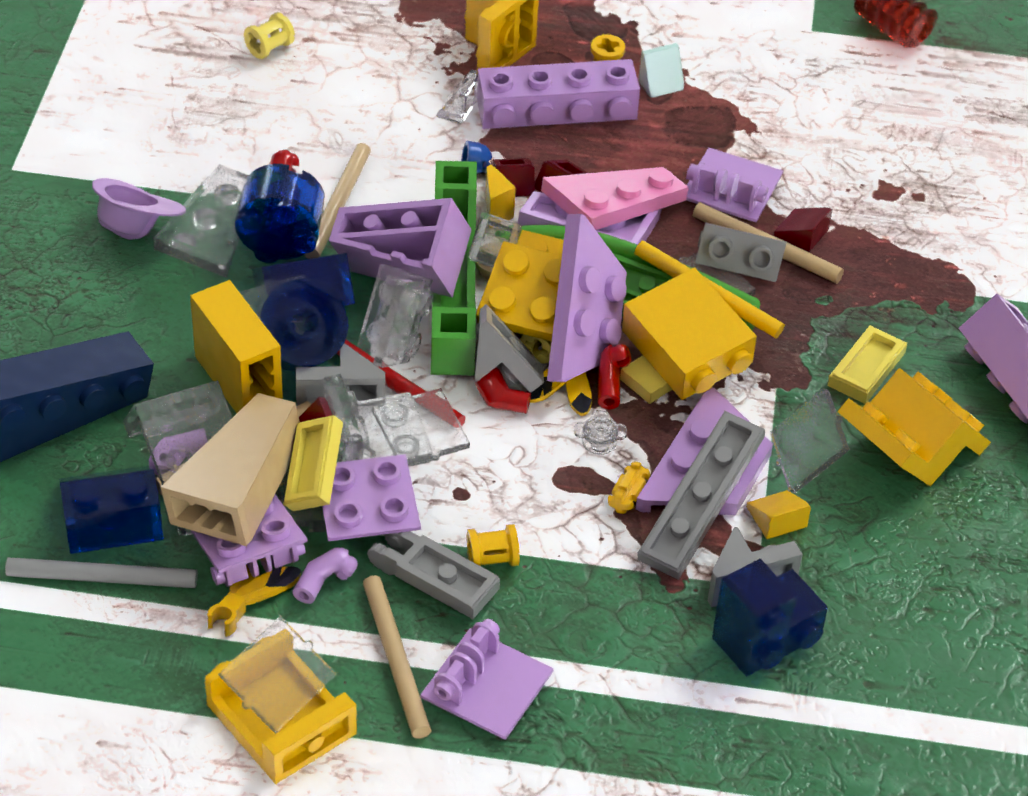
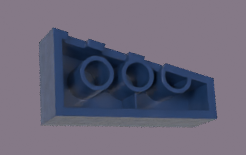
(68, 388)

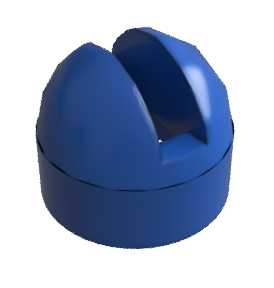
(477, 153)

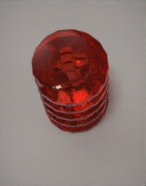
(901, 19)

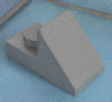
(500, 345)
(357, 374)
(738, 554)

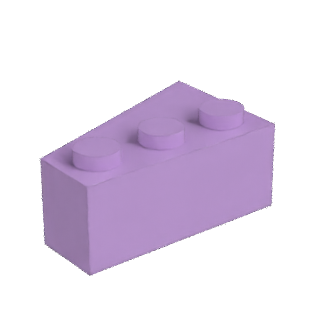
(410, 235)

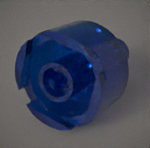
(279, 213)
(323, 316)

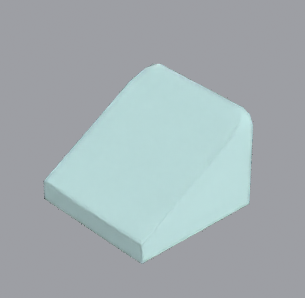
(661, 70)

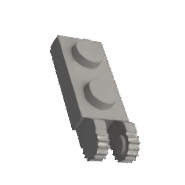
(436, 571)

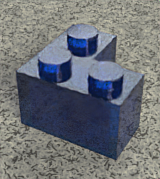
(766, 616)

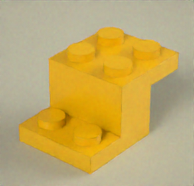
(501, 30)
(526, 284)
(916, 425)

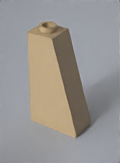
(235, 473)

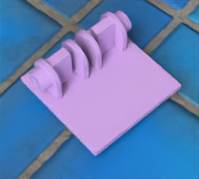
(732, 184)
(371, 499)
(274, 543)
(487, 681)

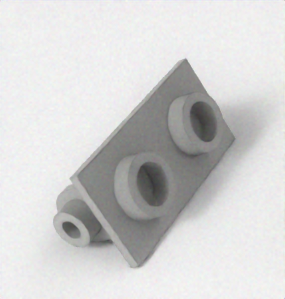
(740, 252)

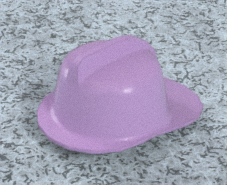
(129, 209)

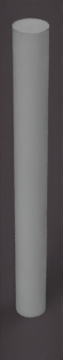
(101, 572)

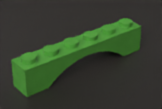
(455, 317)

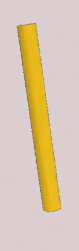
(744, 309)

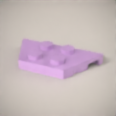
(586, 303)
(686, 448)

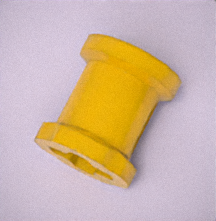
(607, 48)
(493, 546)

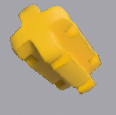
(628, 487)

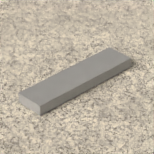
(701, 495)

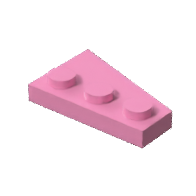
(615, 195)

